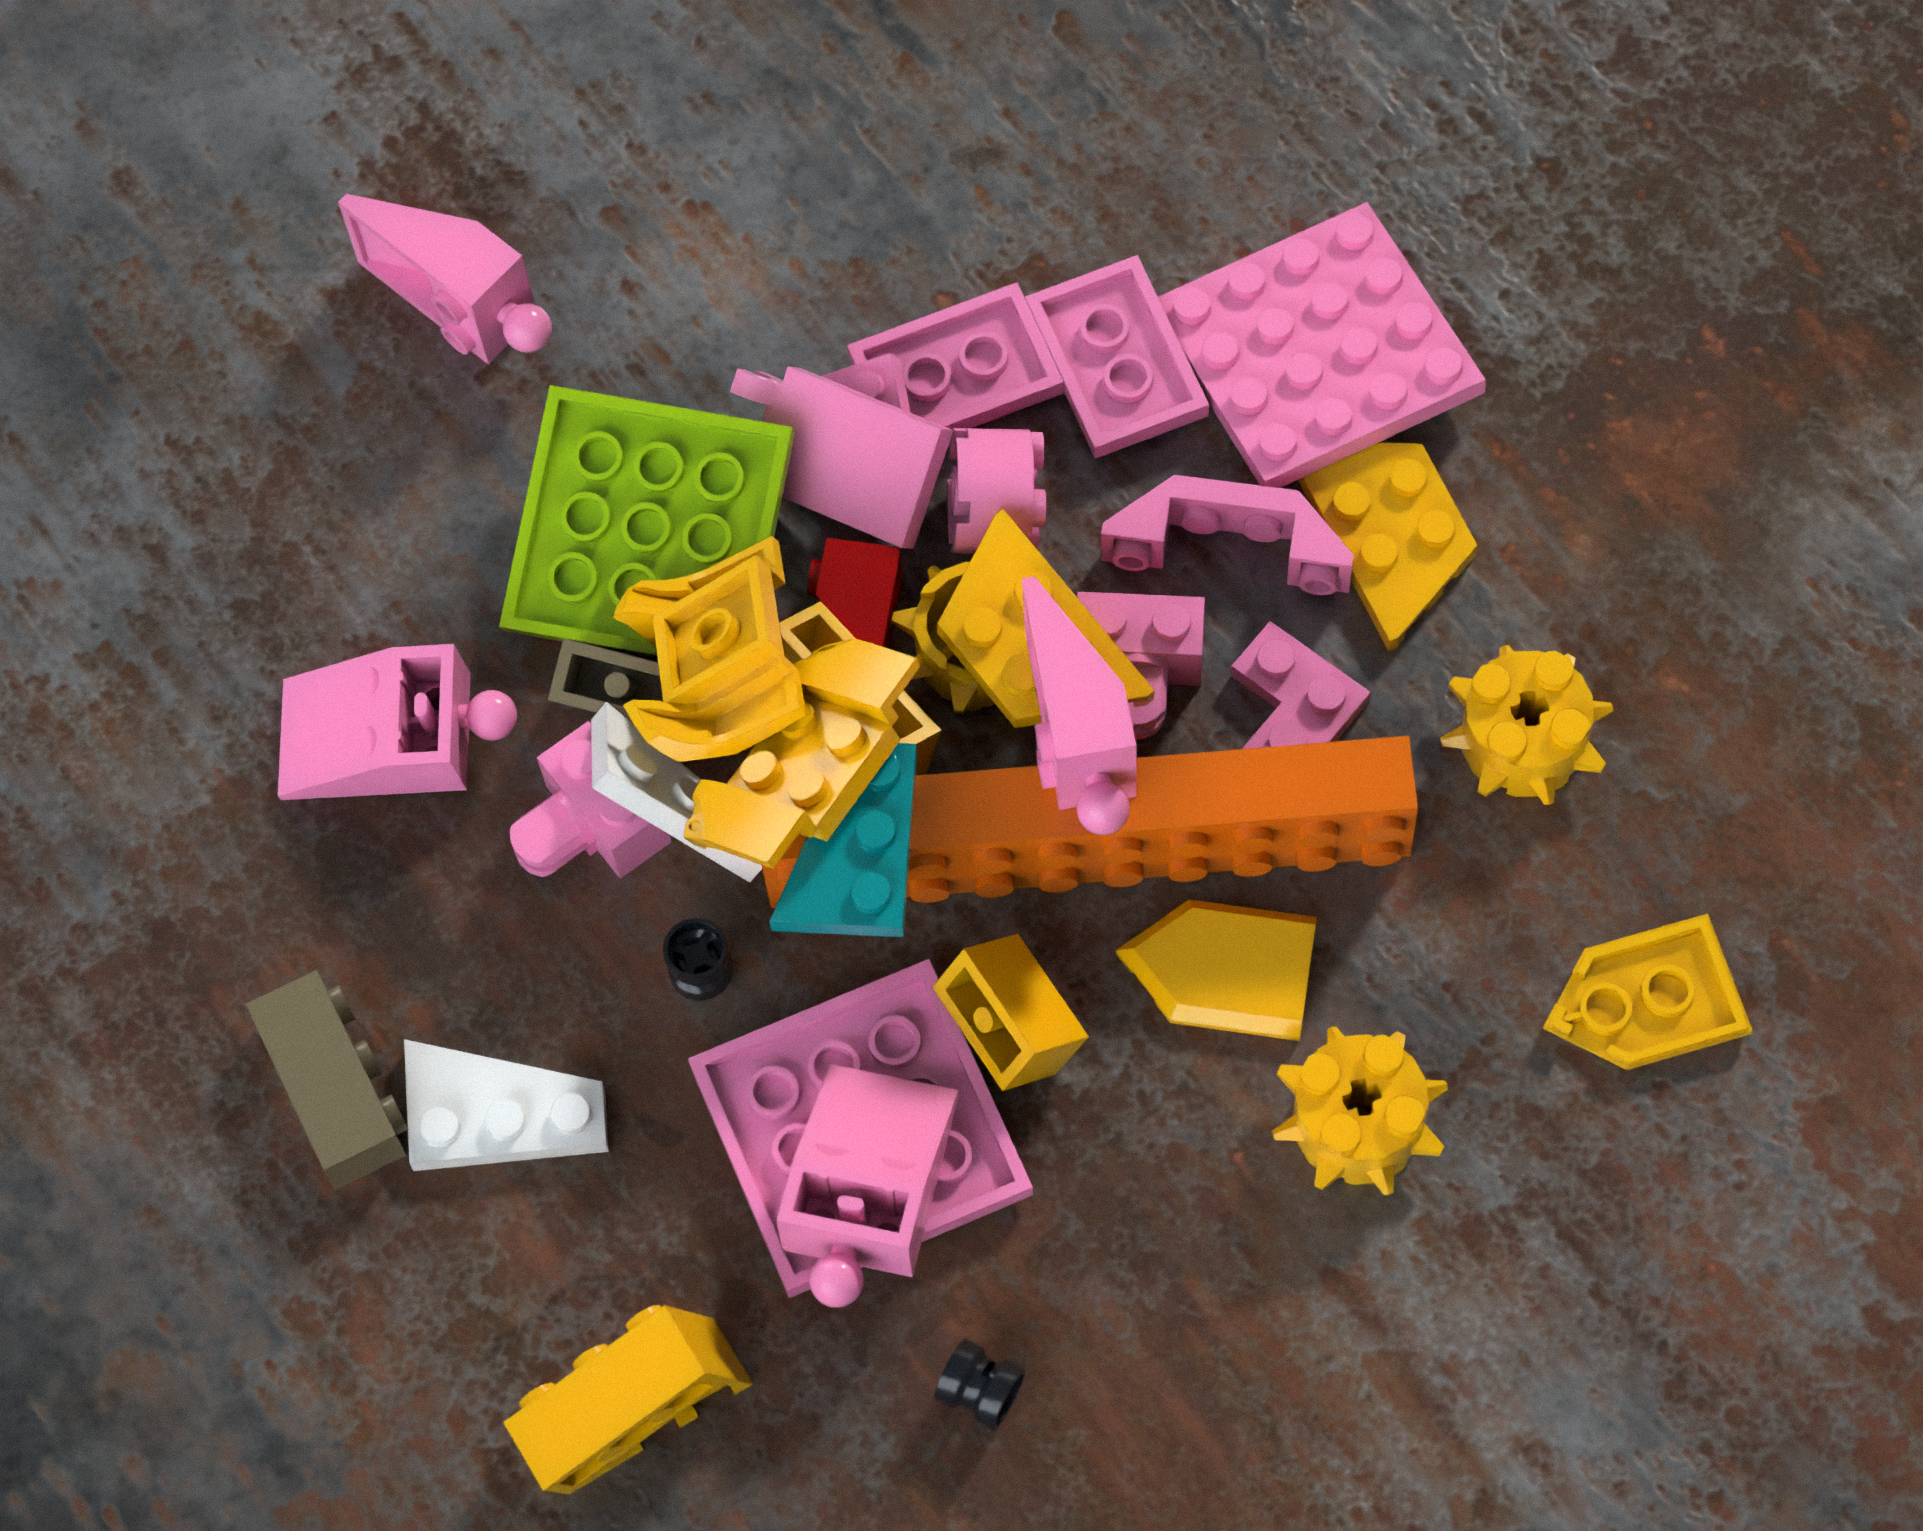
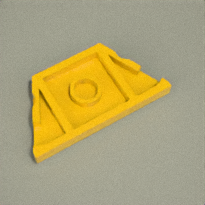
(1399, 528)
(987, 623)

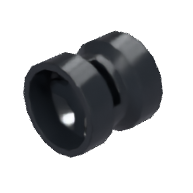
(692, 947)
(979, 1384)

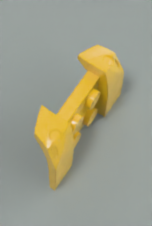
(716, 657)
(813, 768)

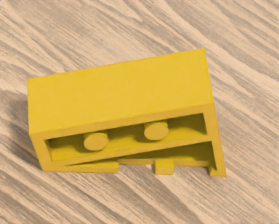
(623, 1396)

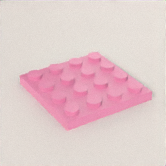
(1319, 347)
(894, 1027)

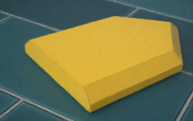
(1226, 967)
(1651, 996)

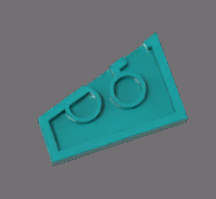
(861, 873)

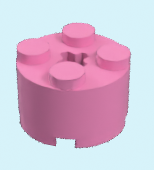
(993, 474)

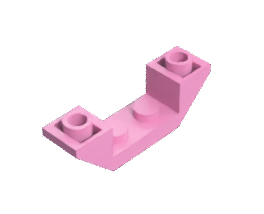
(1140, 531)

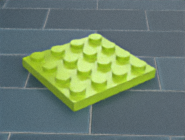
(634, 497)

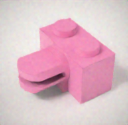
(1159, 638)
(580, 817)

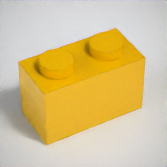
(1010, 1011)

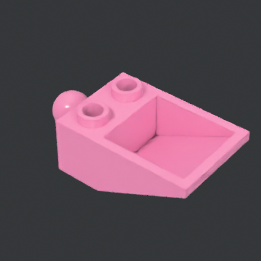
(450, 273)
(1085, 717)
(373, 725)
(864, 1178)

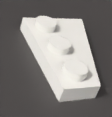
(649, 783)
(496, 1110)

